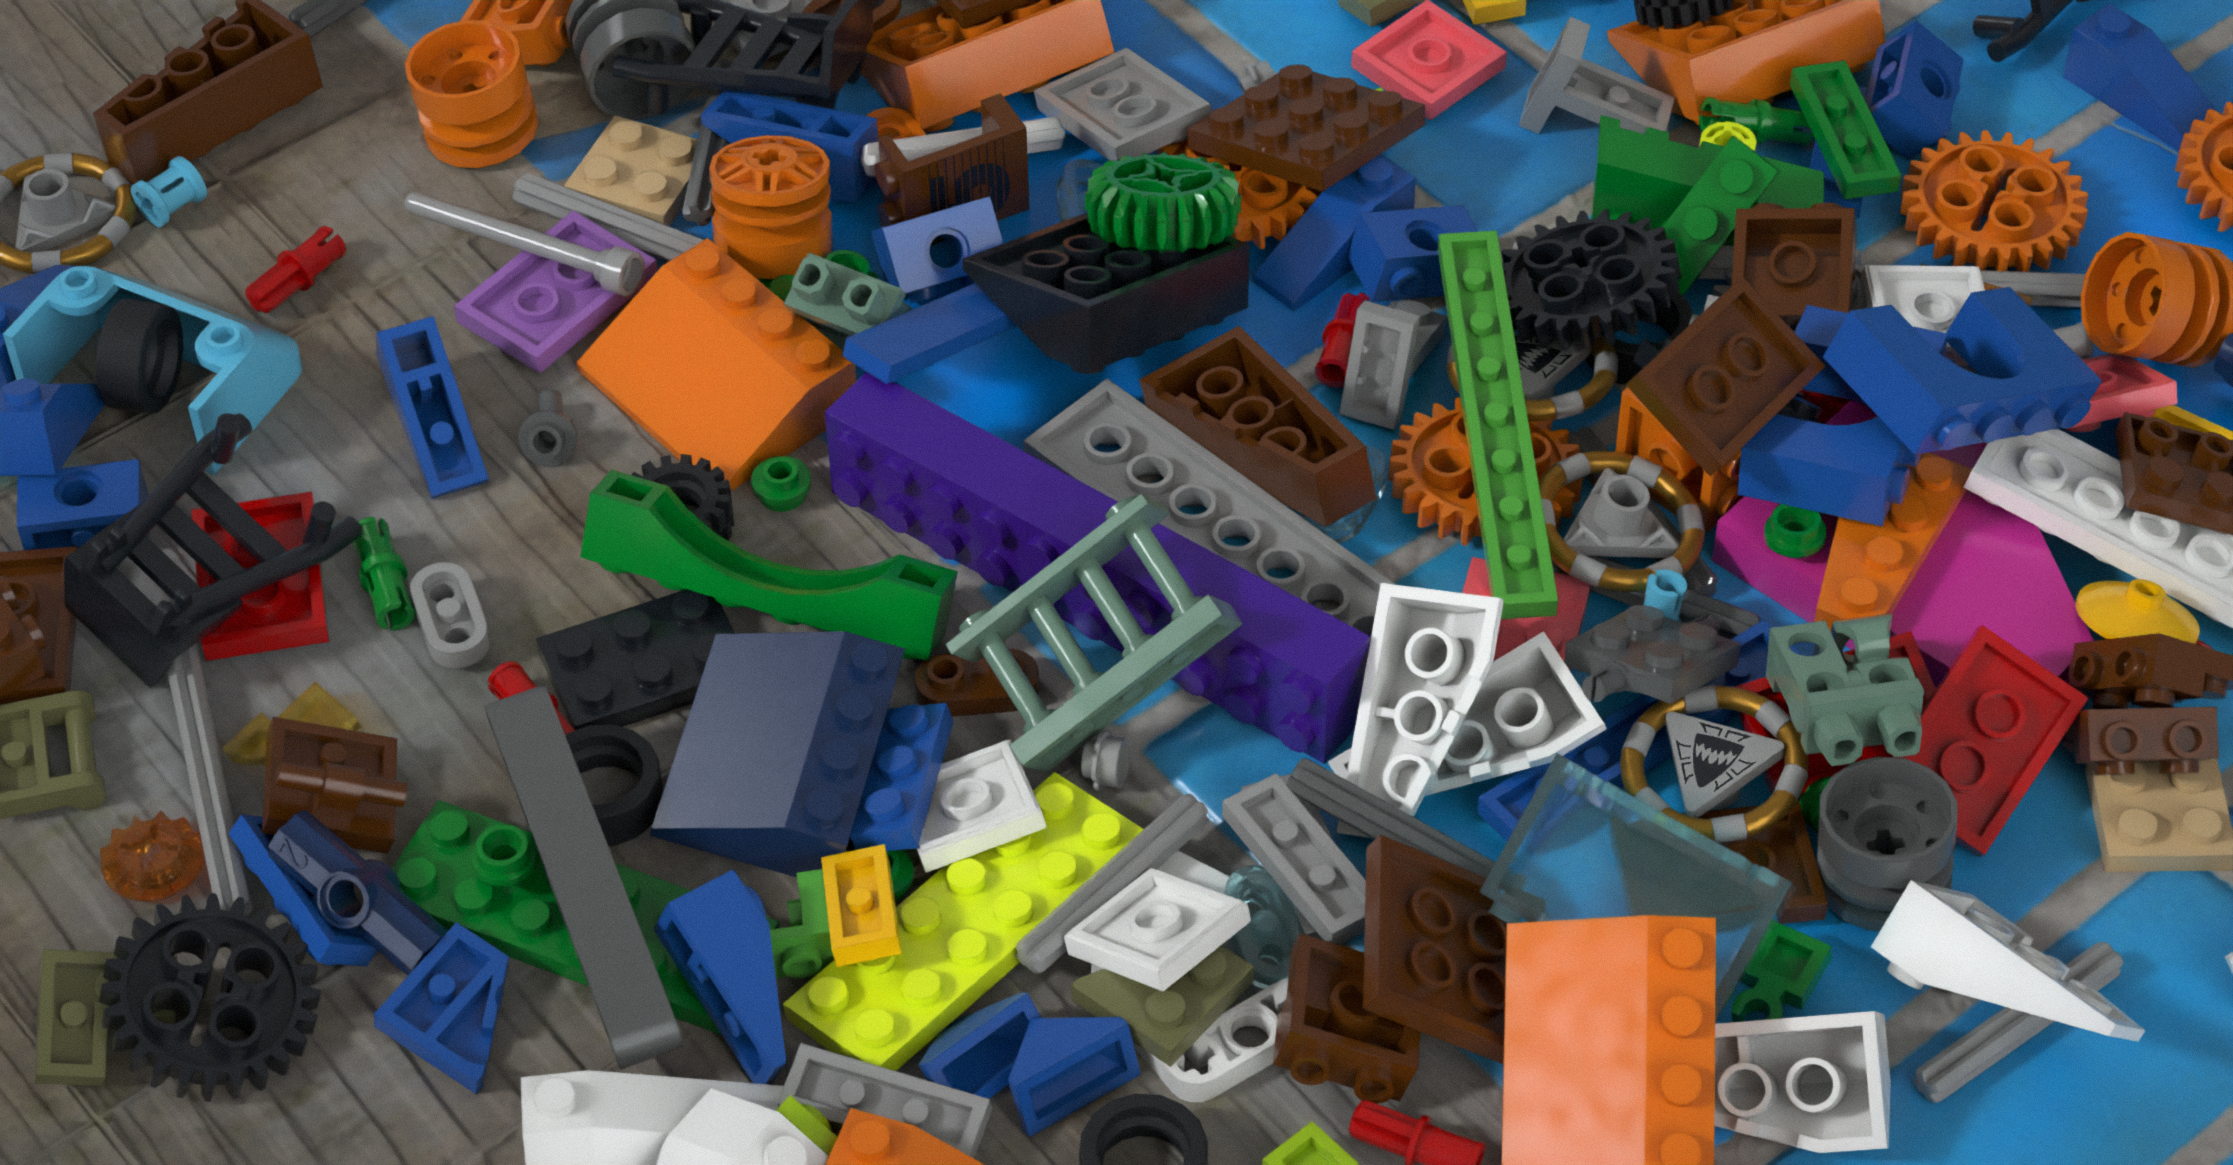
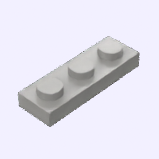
(1300, 857)
(840, 1083)

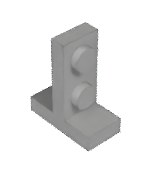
(1590, 89)
(1383, 357)

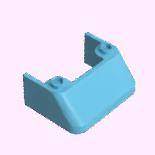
(250, 360)

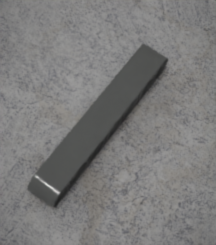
(584, 878)

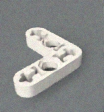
(1225, 1058)

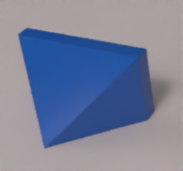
(980, 1048)
(1069, 1066)

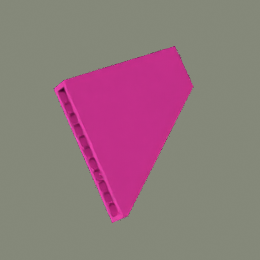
(1979, 572)

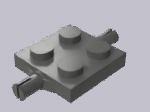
(1650, 654)

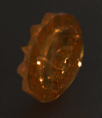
(167, 873)

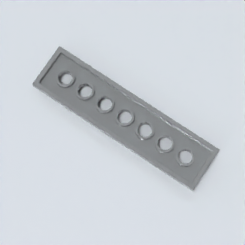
(1198, 478)

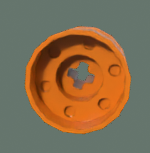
(472, 93)
(771, 203)
(2158, 300)

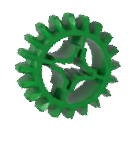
(1163, 202)

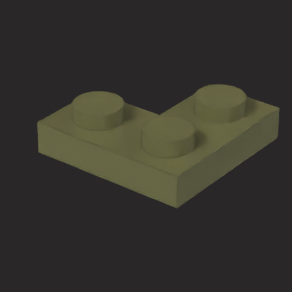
(69, 1020)

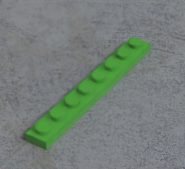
(1497, 425)

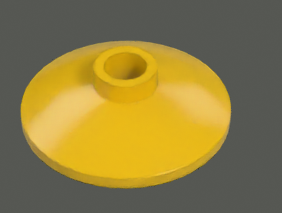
(2134, 609)

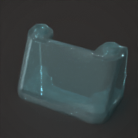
(1606, 854)

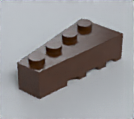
(209, 92)
(1263, 426)

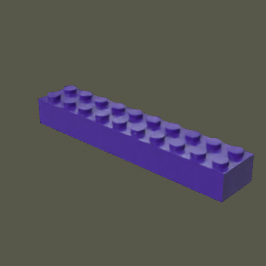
(1015, 515)

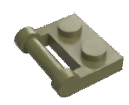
(26, 760)

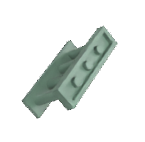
(1146, 658)

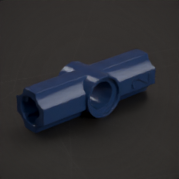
(329, 871)

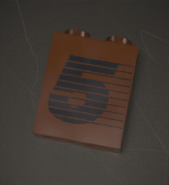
(959, 174)

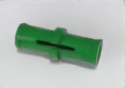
(1760, 118)
(383, 575)

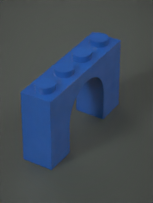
(2021, 386)
(1826, 467)

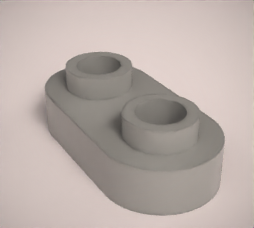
(450, 615)

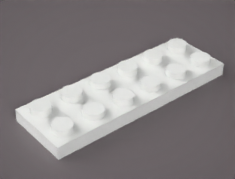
(2081, 499)

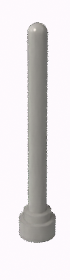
(615, 268)

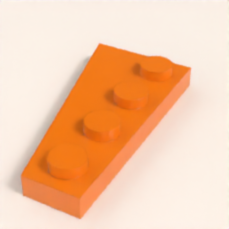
(1877, 563)

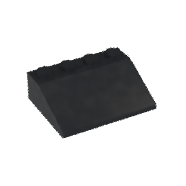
(1106, 302)

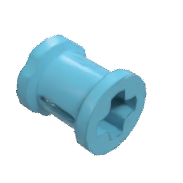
(169, 191)

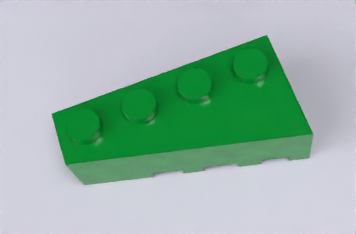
(1655, 175)

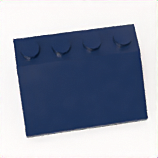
(778, 747)

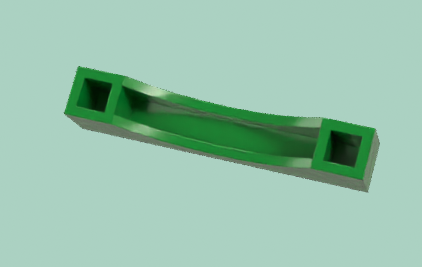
(651, 533)

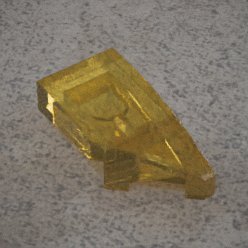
(311, 706)

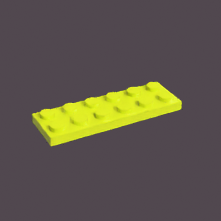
(960, 933)

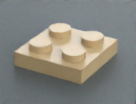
(637, 169)
(2162, 819)

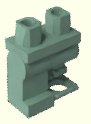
(842, 299)
(1843, 698)

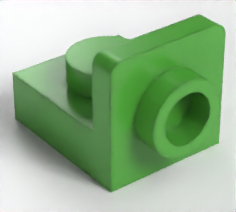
(806, 944)

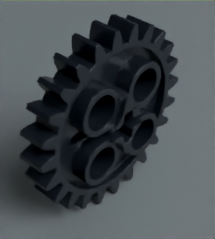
(1589, 278)
(151, 980)

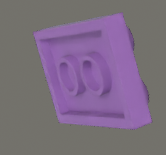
(543, 306)

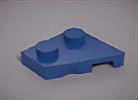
(450, 1006)

